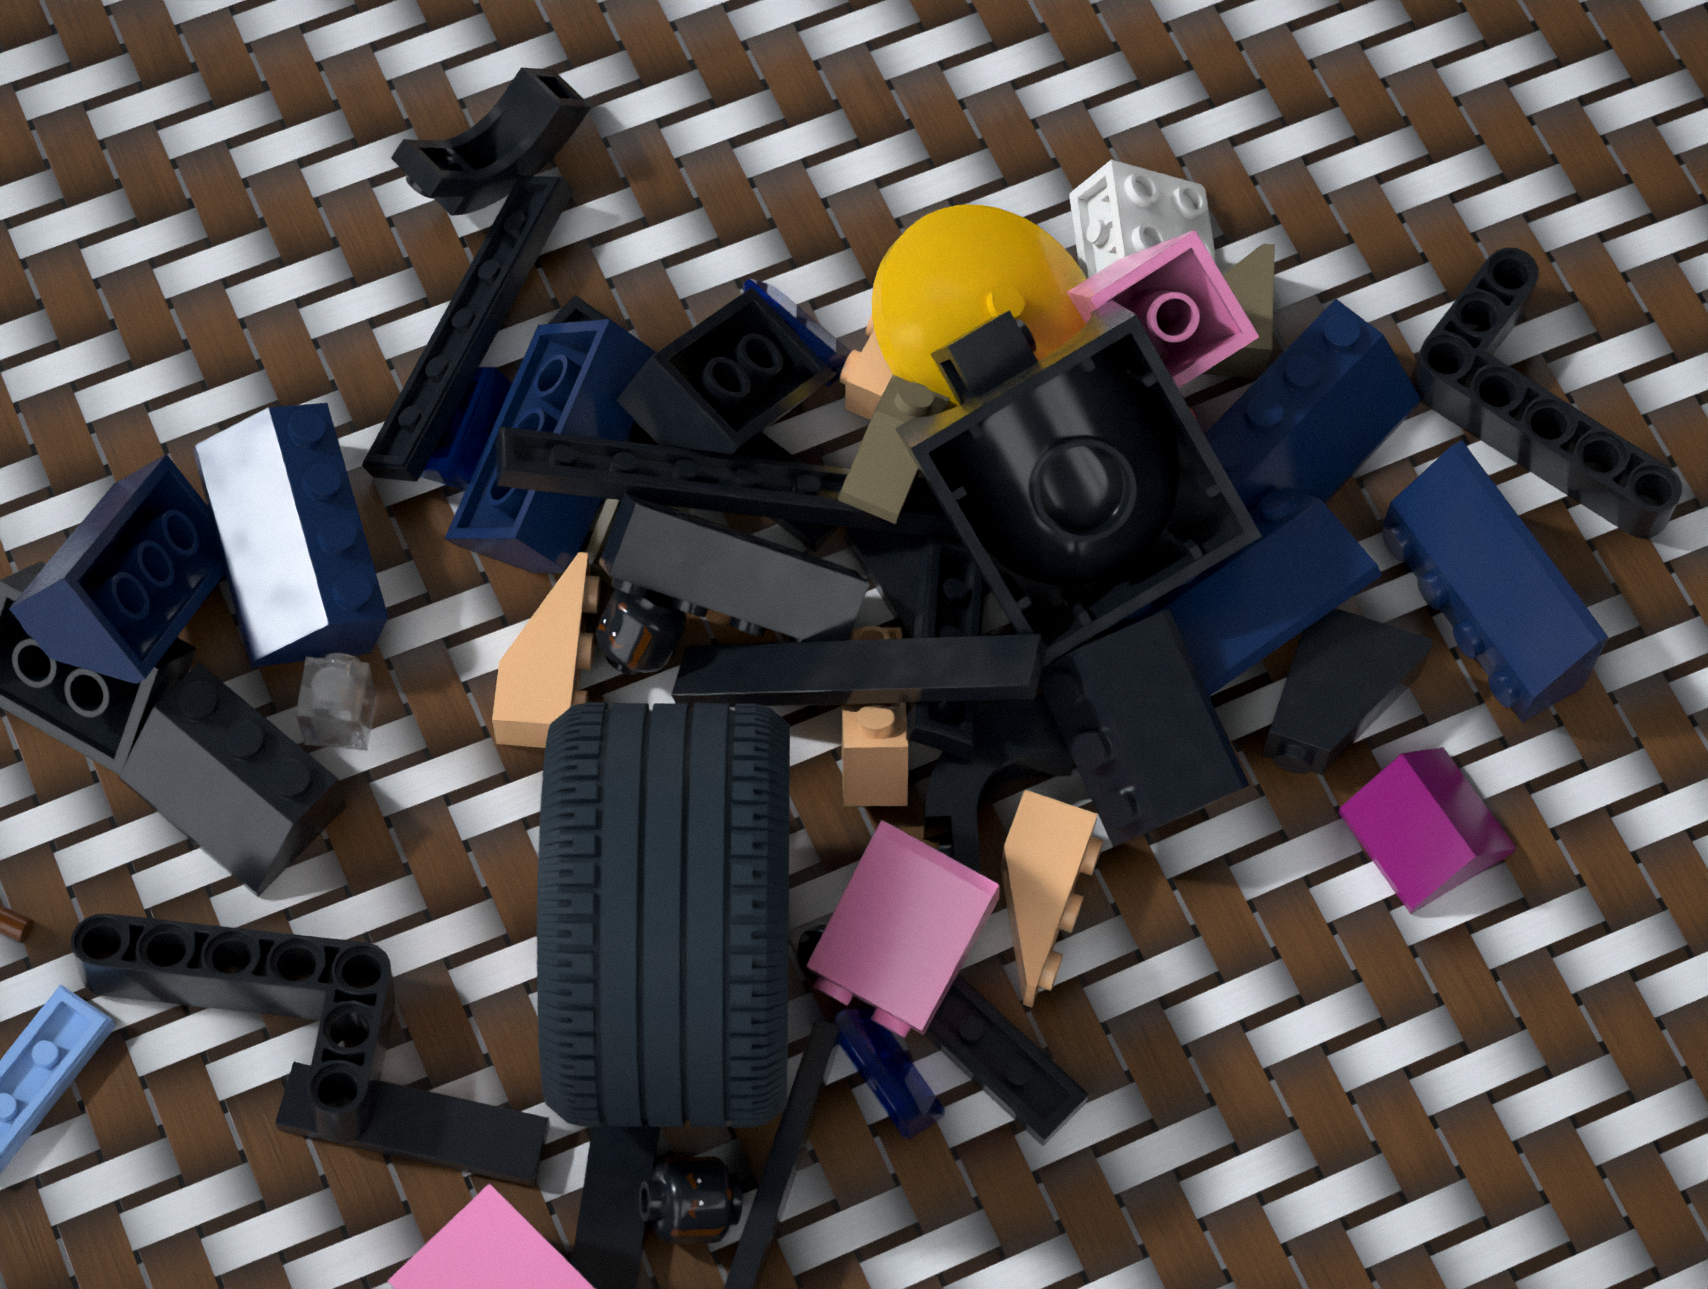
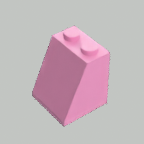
(1177, 300)
(902, 930)
(488, 1249)

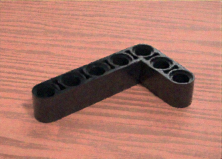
(1532, 407)
(259, 989)

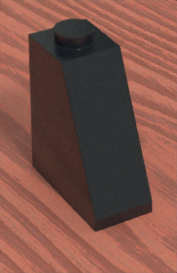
(1339, 686)

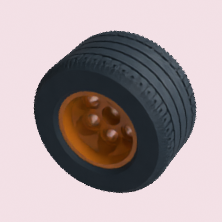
(664, 915)

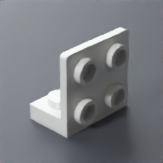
(1133, 209)

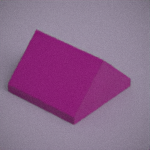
(1425, 827)

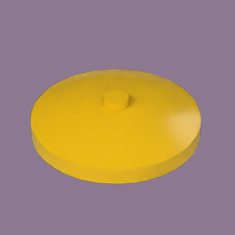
(958, 273)

